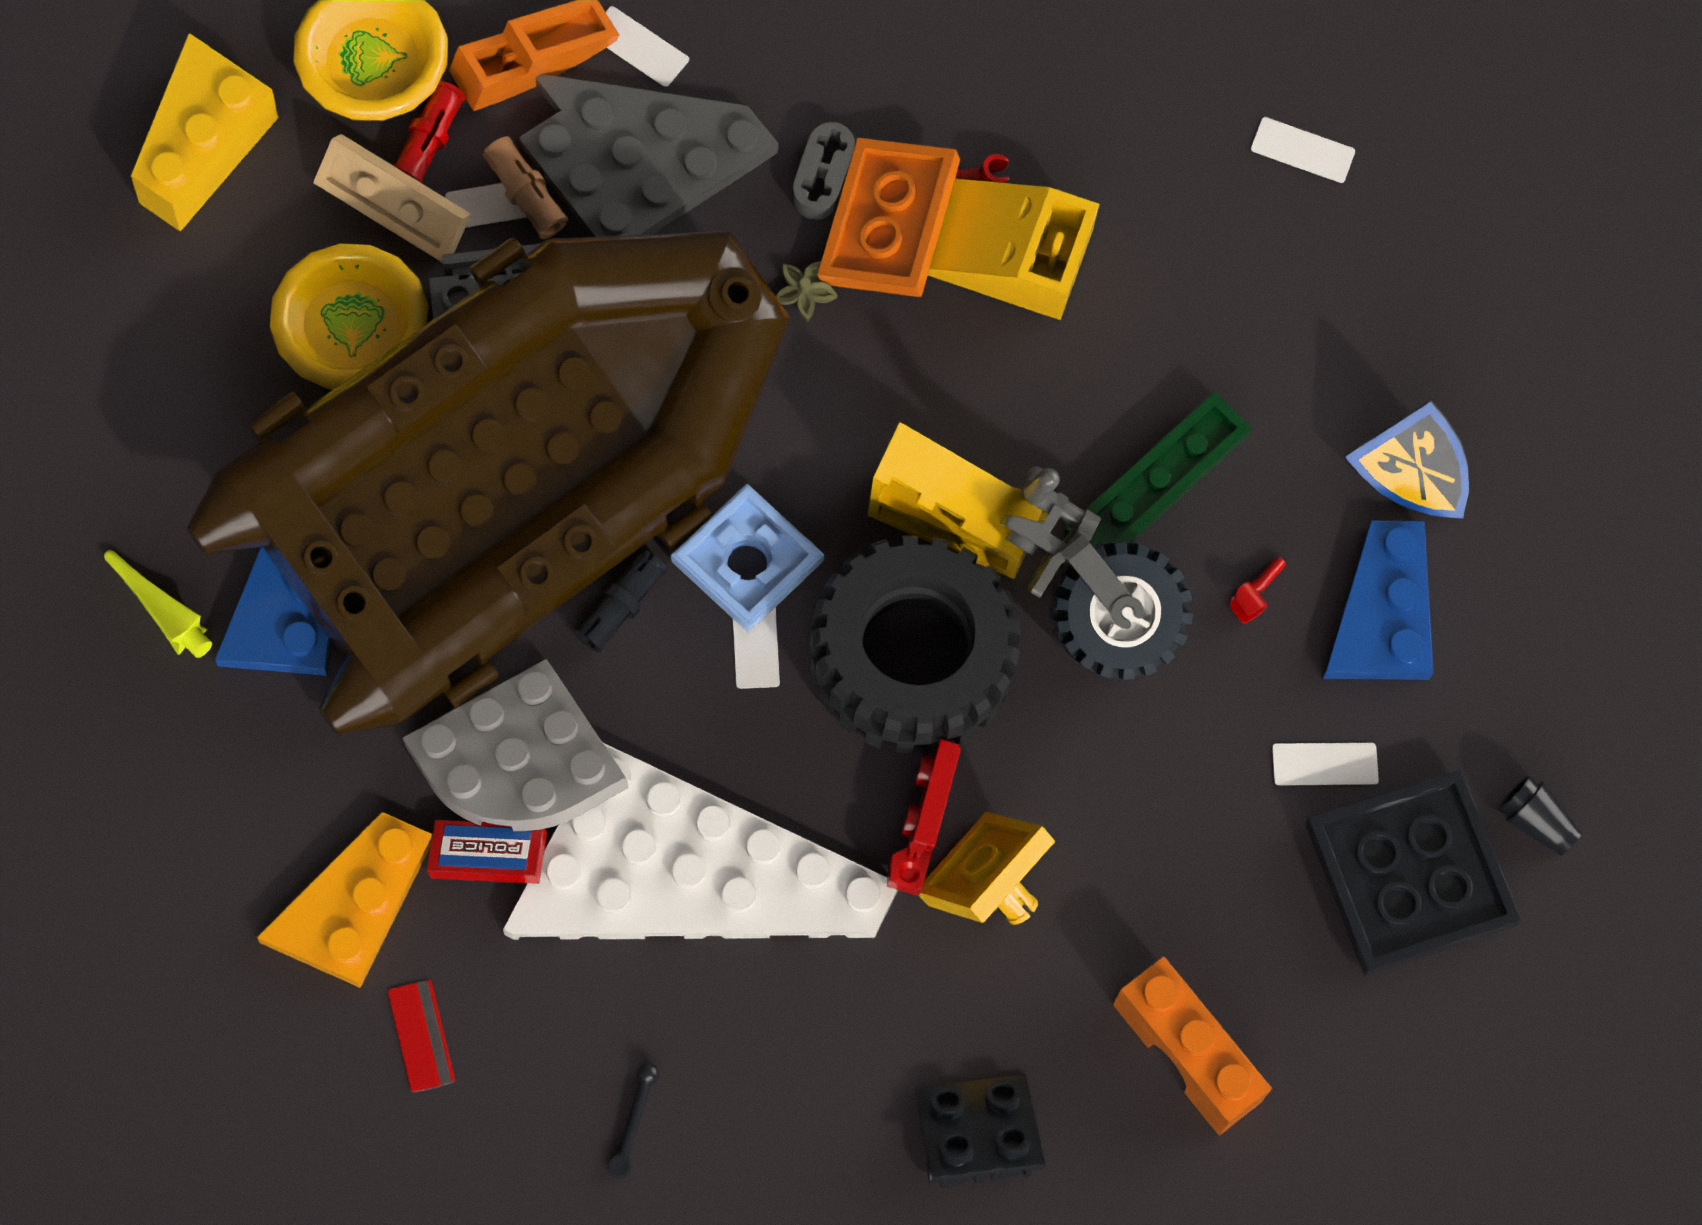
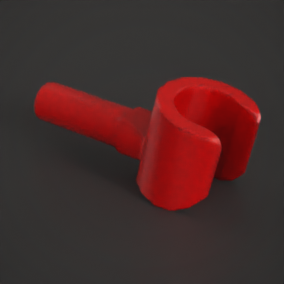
(992, 163)
(1247, 601)

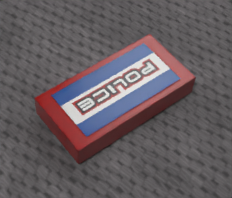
(485, 852)

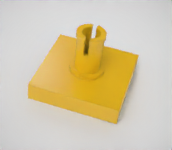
(987, 870)

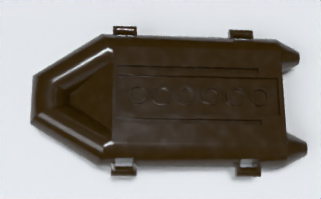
(503, 457)

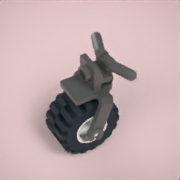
(1116, 602)

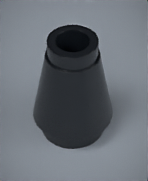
(1540, 815)

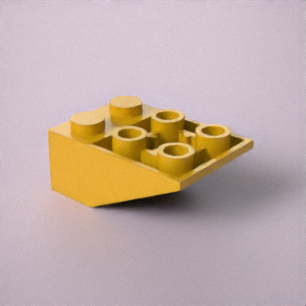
(1014, 242)

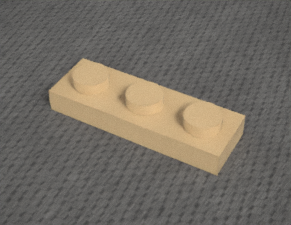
(391, 197)

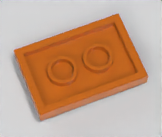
(889, 217)

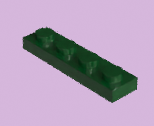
(1168, 471)

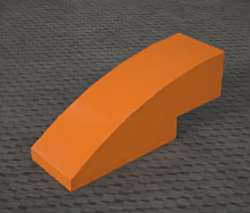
(528, 47)

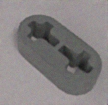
(813, 167)

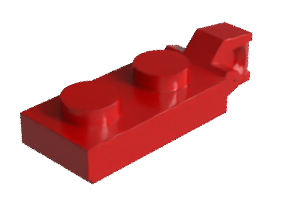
(923, 822)

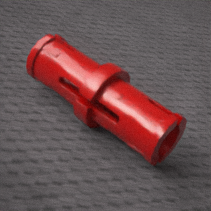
(430, 130)

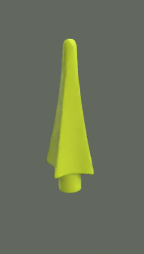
(175, 620)

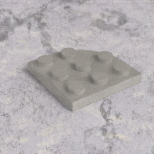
(517, 755)

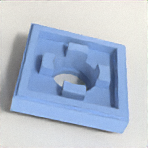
(754, 523)

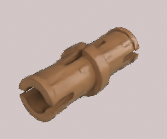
(525, 187)

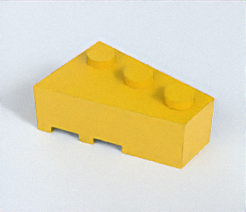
(200, 132)
(948, 498)

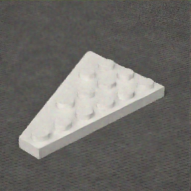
(692, 868)

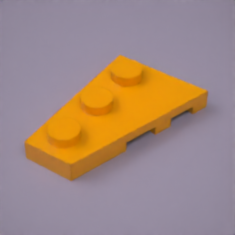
(353, 902)

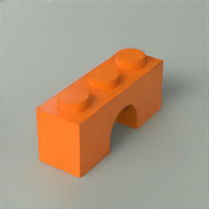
(1214, 1068)

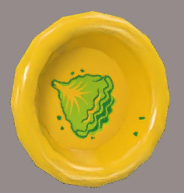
(370, 56)
(344, 311)

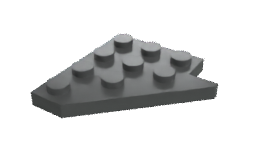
(639, 155)

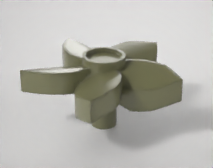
(805, 289)

